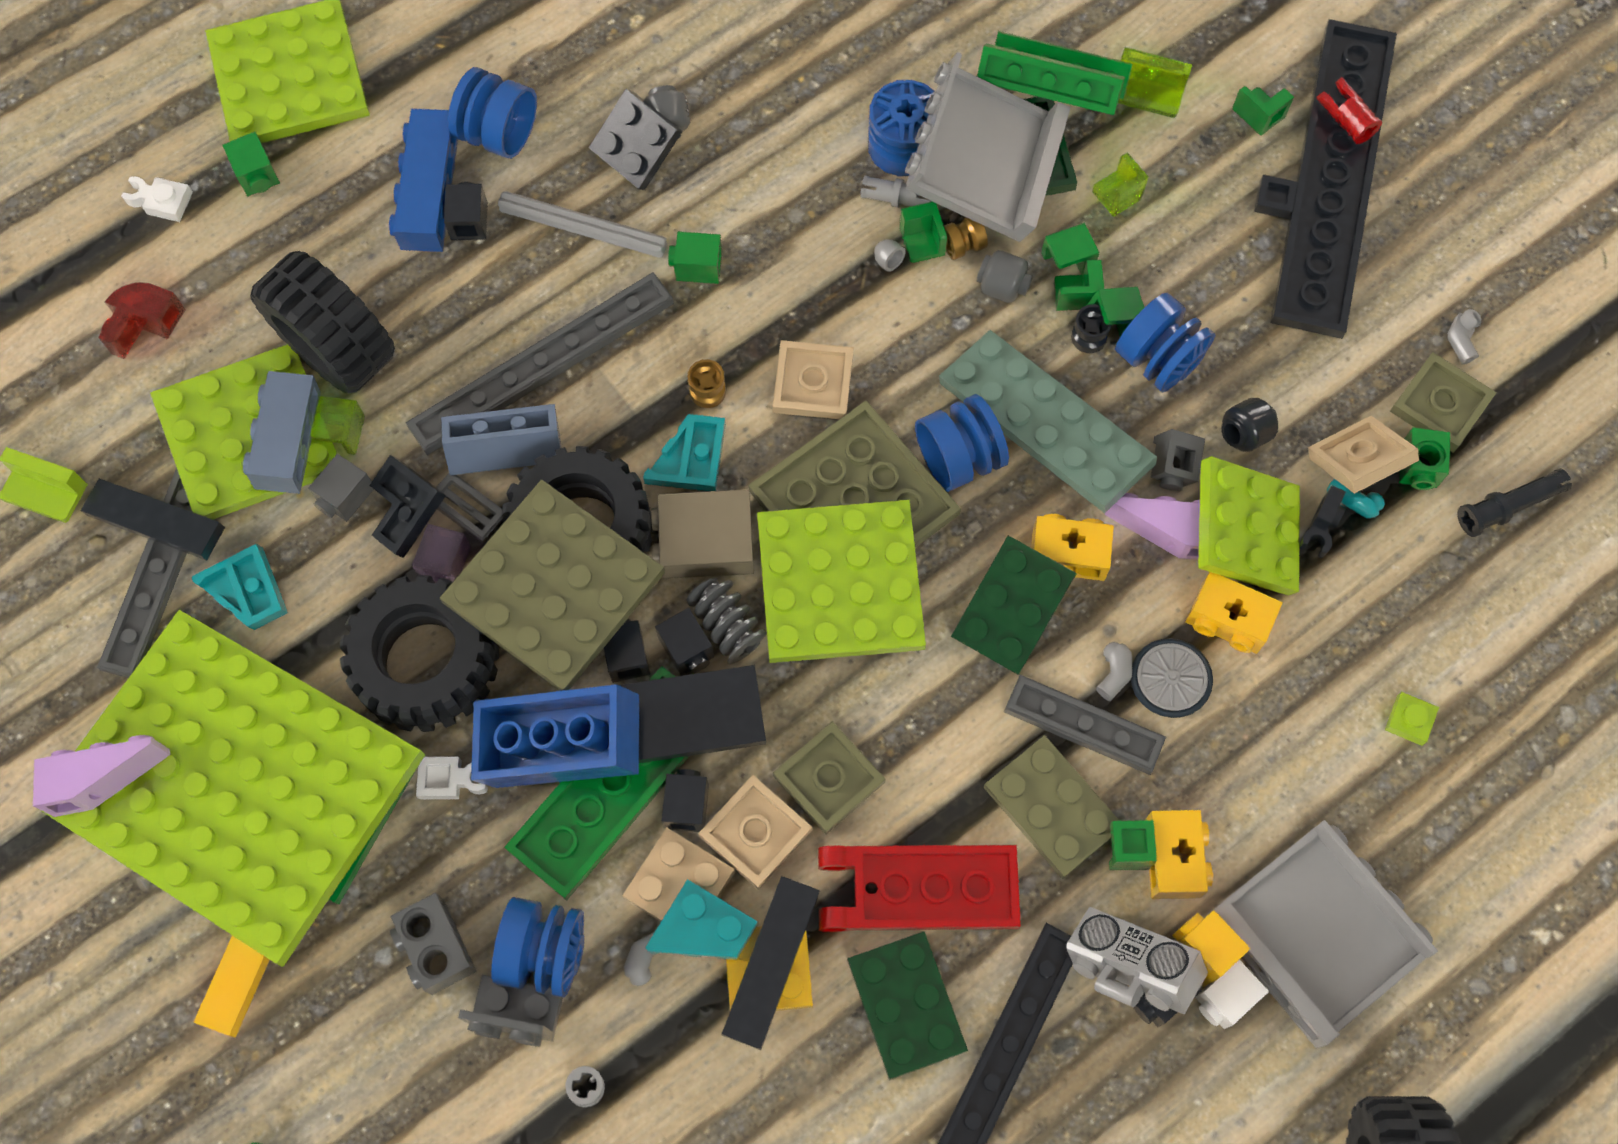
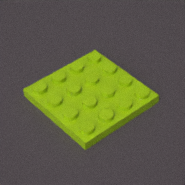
(287, 72)
(210, 429)
(840, 581)

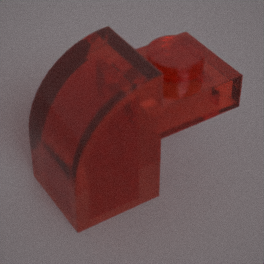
(136, 309)

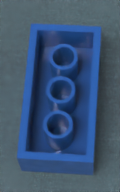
(556, 736)

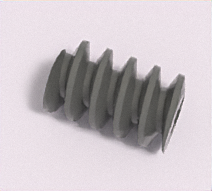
(725, 619)

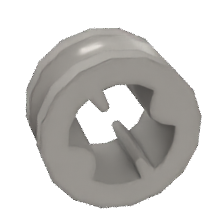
(576, 1077)

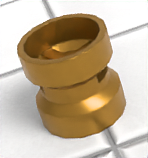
(965, 237)
(706, 375)

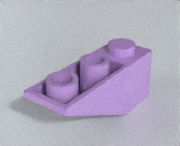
(1161, 521)
(86, 778)

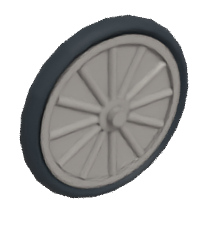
(1171, 678)

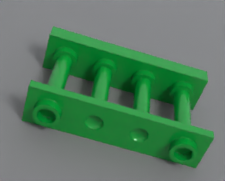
(1055, 72)

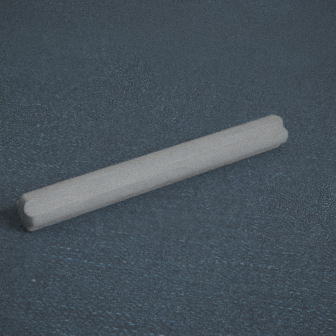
(582, 224)

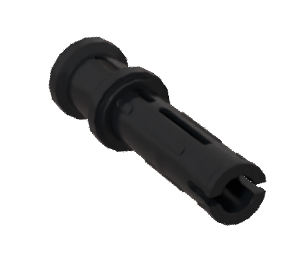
(1500, 507)

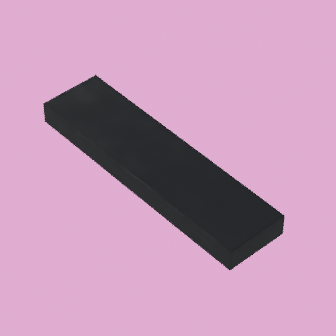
(153, 519)
(770, 963)

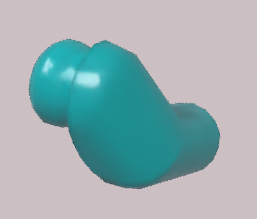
(1365, 505)

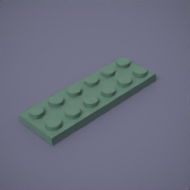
(1050, 421)

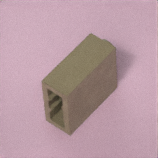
(703, 534)

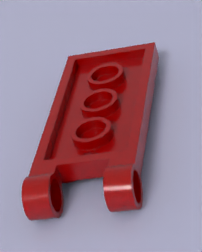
(925, 887)

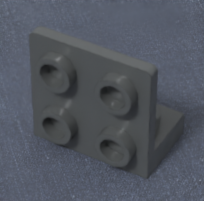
(520, 1012)

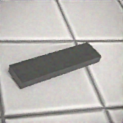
(1085, 724)

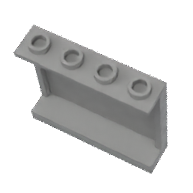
(985, 152)
(1324, 933)

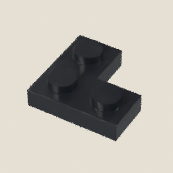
(412, 505)

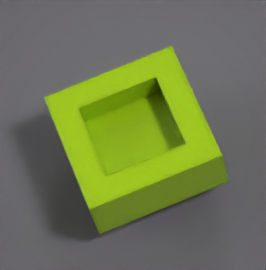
(1412, 718)

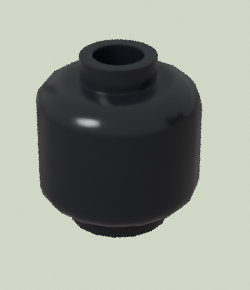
(1249, 424)

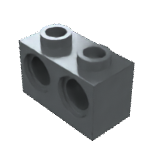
(441, 939)

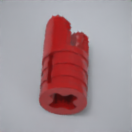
(1352, 114)

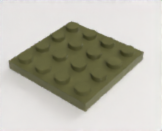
(857, 464)
(553, 586)

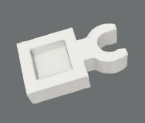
(161, 199)
(444, 777)

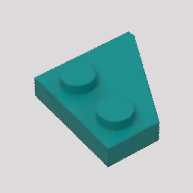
(245, 587)

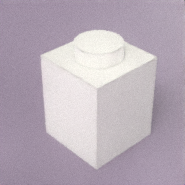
(1230, 996)

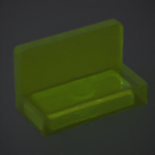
(1155, 82)

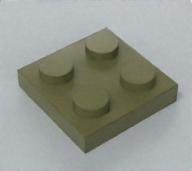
(1443, 400)
(829, 777)

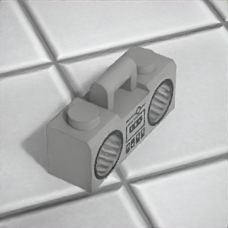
(1137, 957)

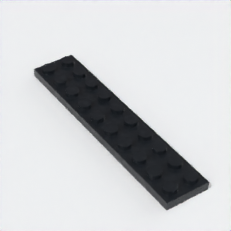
(1333, 186)

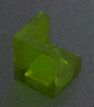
(1121, 187)
(338, 422)

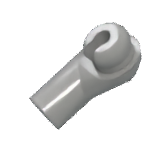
(1461, 333)
(1120, 670)
(638, 962)

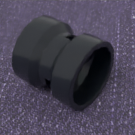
(1090, 330)

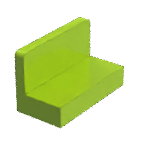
(41, 485)

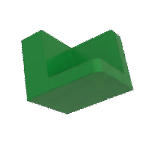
(1261, 110)
(923, 232)
(1070, 247)
(1075, 291)
(1118, 305)
(1133, 845)

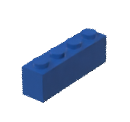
(424, 173)

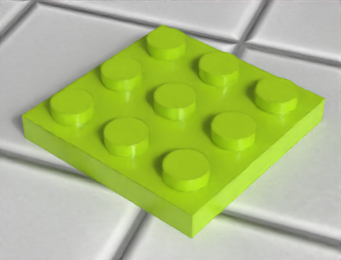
(1249, 526)

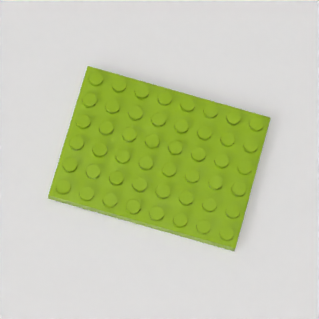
(259, 791)

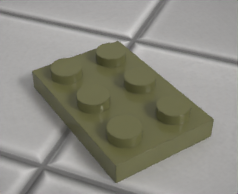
(1052, 806)

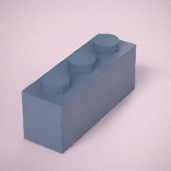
(282, 432)
(499, 438)

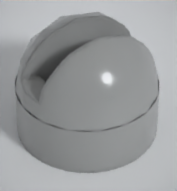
(889, 254)

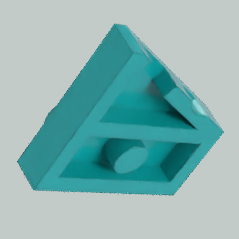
(691, 456)
(702, 926)

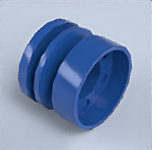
(492, 112)
(894, 123)
(1159, 337)
(962, 442)
(530, 945)

